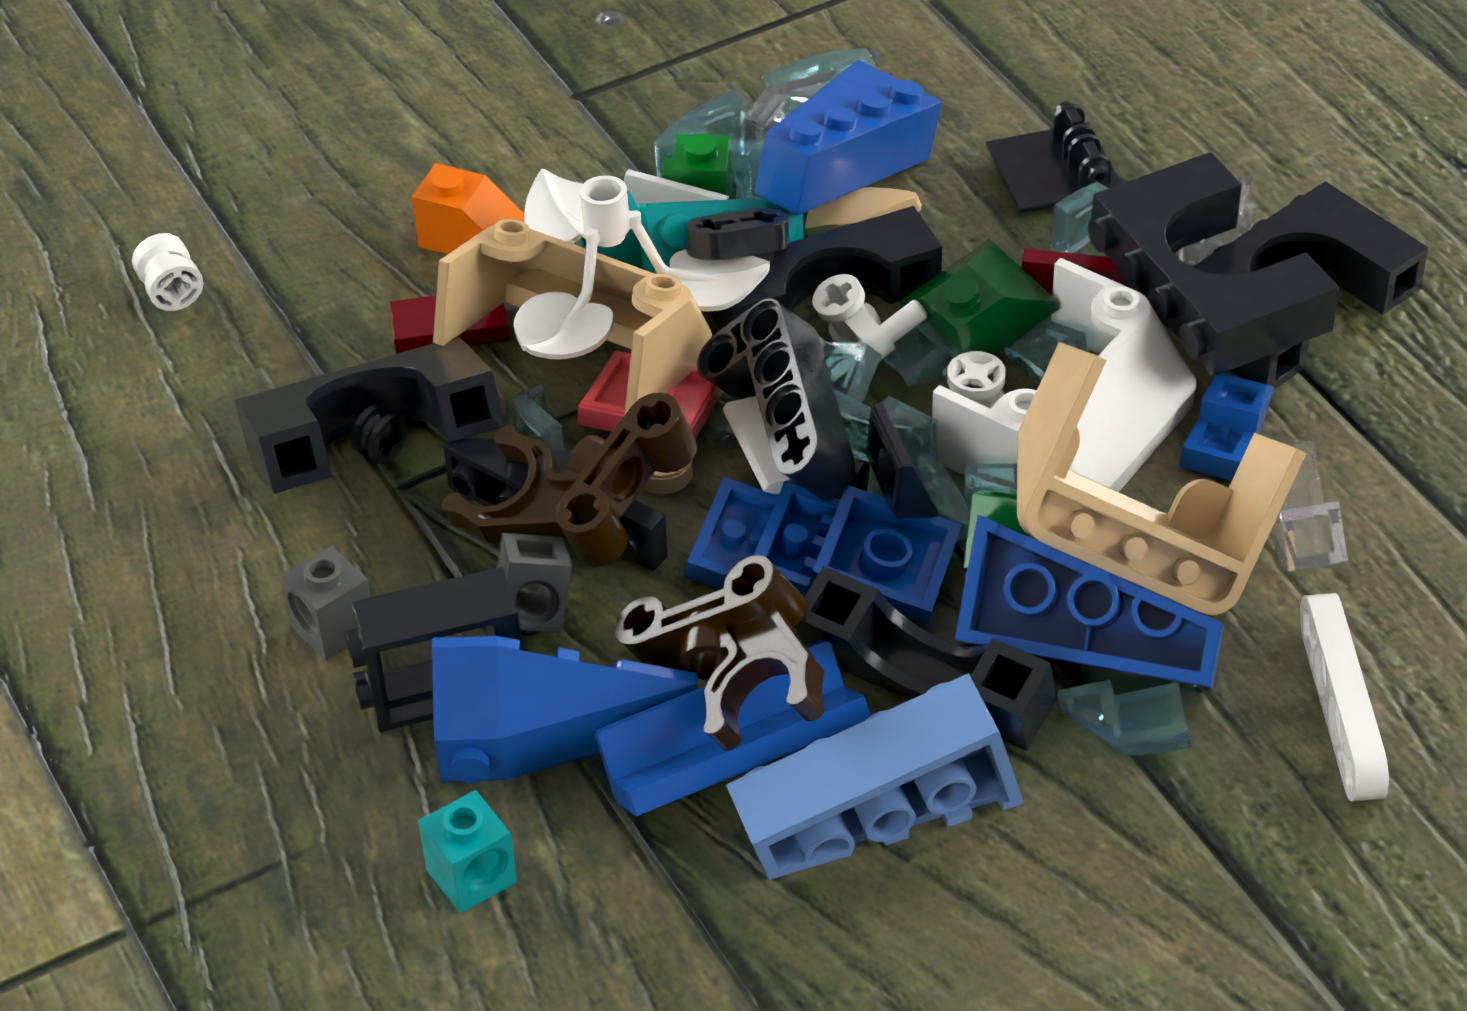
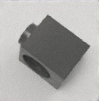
(537, 561)
(321, 599)

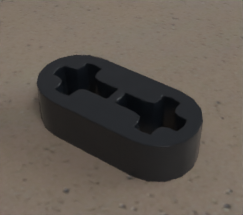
(737, 234)

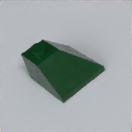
(983, 301)

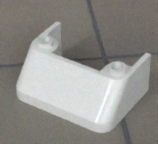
(1132, 406)

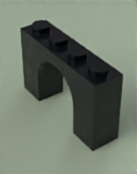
(1346, 240)
(1215, 316)
(428, 384)

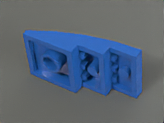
(847, 535)

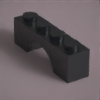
(885, 254)
(905, 659)

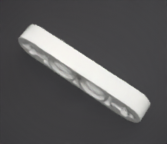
(1344, 698)

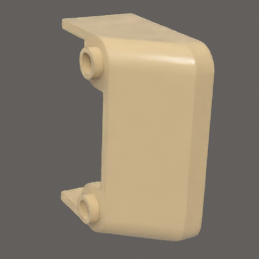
(515, 263)
(1190, 555)

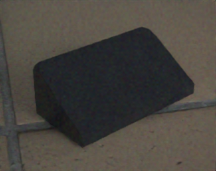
(896, 468)

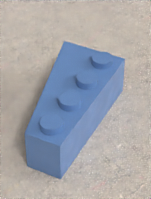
(877, 780)

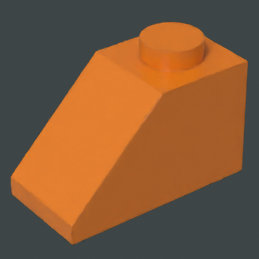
(457, 206)

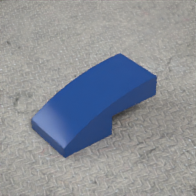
(1226, 422)

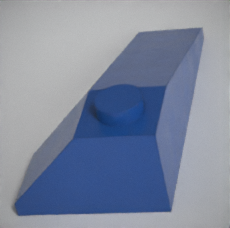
(528, 711)

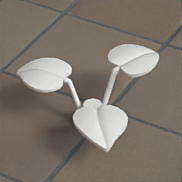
(598, 210)

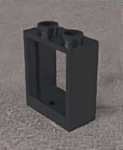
(414, 616)

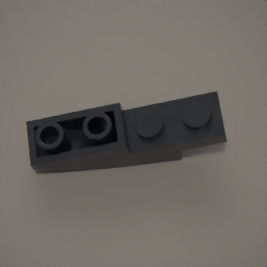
(483, 475)

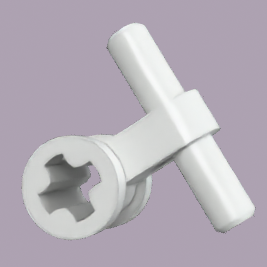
(853, 321)

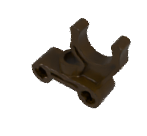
(594, 489)
(732, 642)

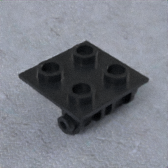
(1052, 162)

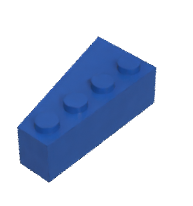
(846, 139)
(1079, 612)

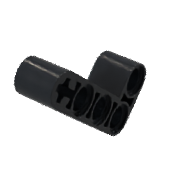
(782, 363)

